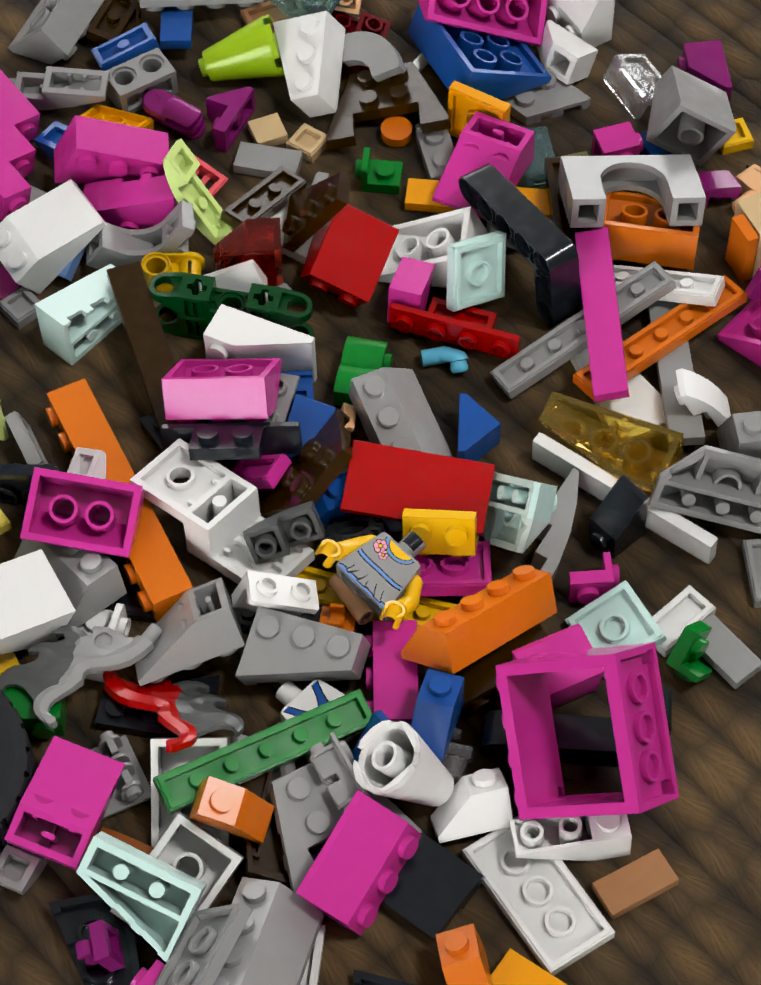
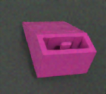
(483, 142)
(64, 803)

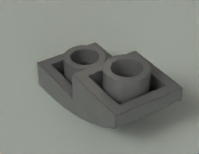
(284, 530)

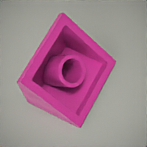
(567, 684)

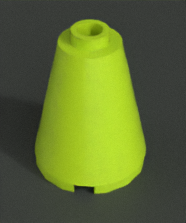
(244, 54)

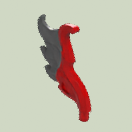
(179, 706)

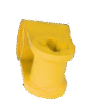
(158, 262)

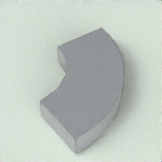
(374, 52)

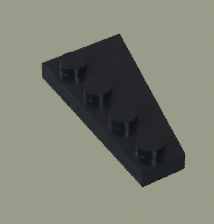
(72, 919)

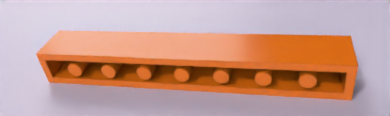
(152, 557)

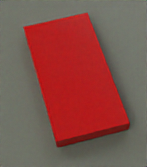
(392, 478)

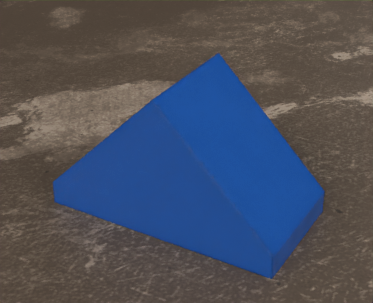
(476, 431)

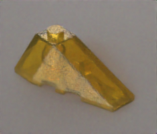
(614, 439)

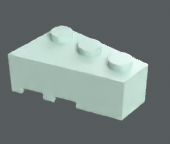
(78, 316)
(142, 890)

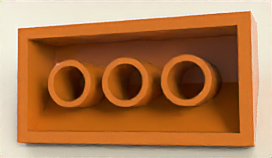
(483, 621)

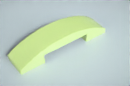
(186, 186)

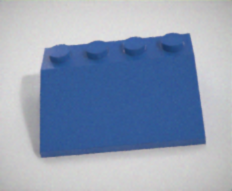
(477, 59)

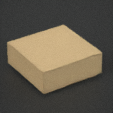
(268, 130)
(309, 141)

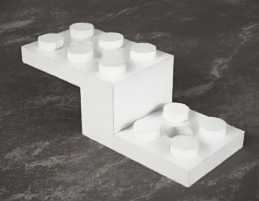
(214, 512)

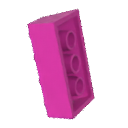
(506, 19)

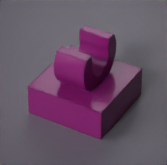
(102, 948)

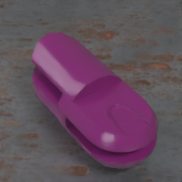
(174, 113)

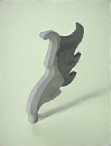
(66, 663)

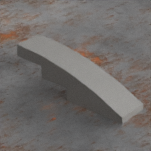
(62, 87)
(557, 532)

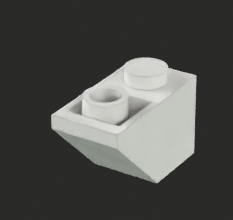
(565, 54)

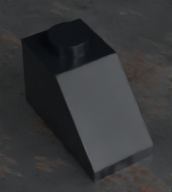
(619, 518)

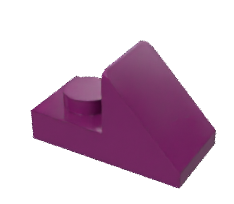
(230, 115)

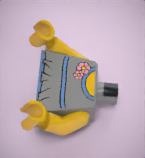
(379, 571)

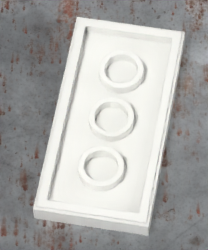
(539, 901)

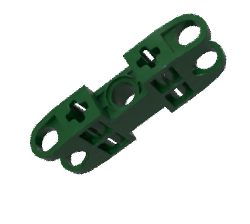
(199, 306)

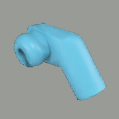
(445, 355)

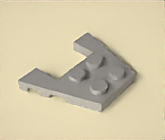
(308, 816)

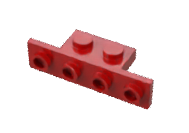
(467, 328)

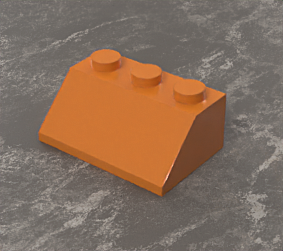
(643, 235)

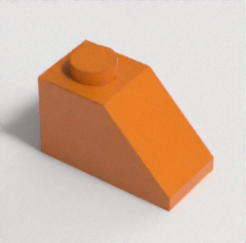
(231, 809)
(463, 957)

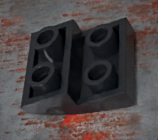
(433, 887)

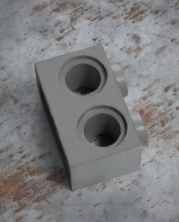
(137, 76)

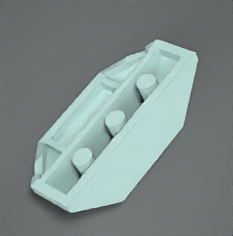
(517, 511)

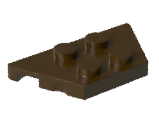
(315, 469)

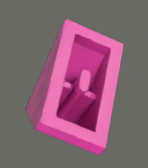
(411, 283)

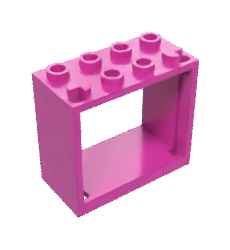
(637, 724)

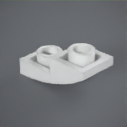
(701, 396)

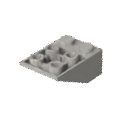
(193, 631)

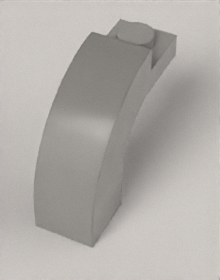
(127, 246)

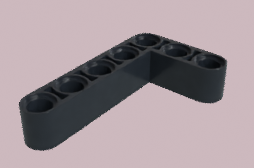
(533, 236)
(579, 737)

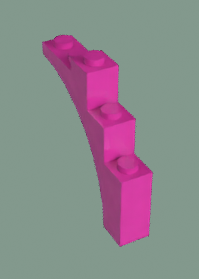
(17, 156)

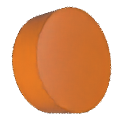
(396, 131)

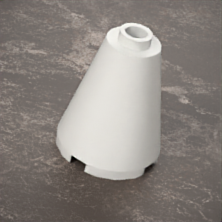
(401, 766)

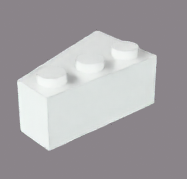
(312, 60)

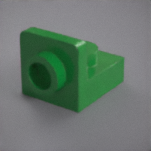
(379, 175)
(688, 650)

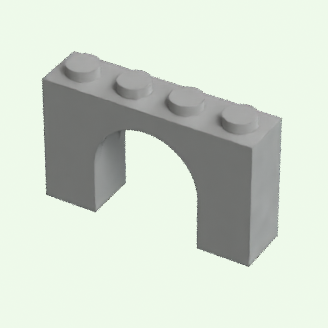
(667, 178)

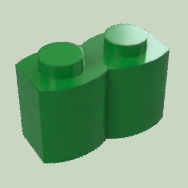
(359, 358)

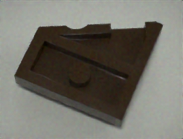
(114, 19)

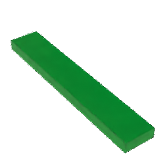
(265, 749)

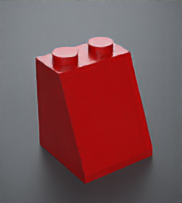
(349, 255)

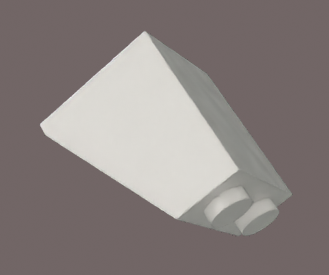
(30, 603)

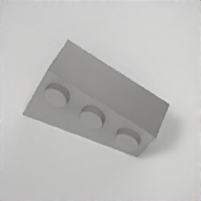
(299, 649)

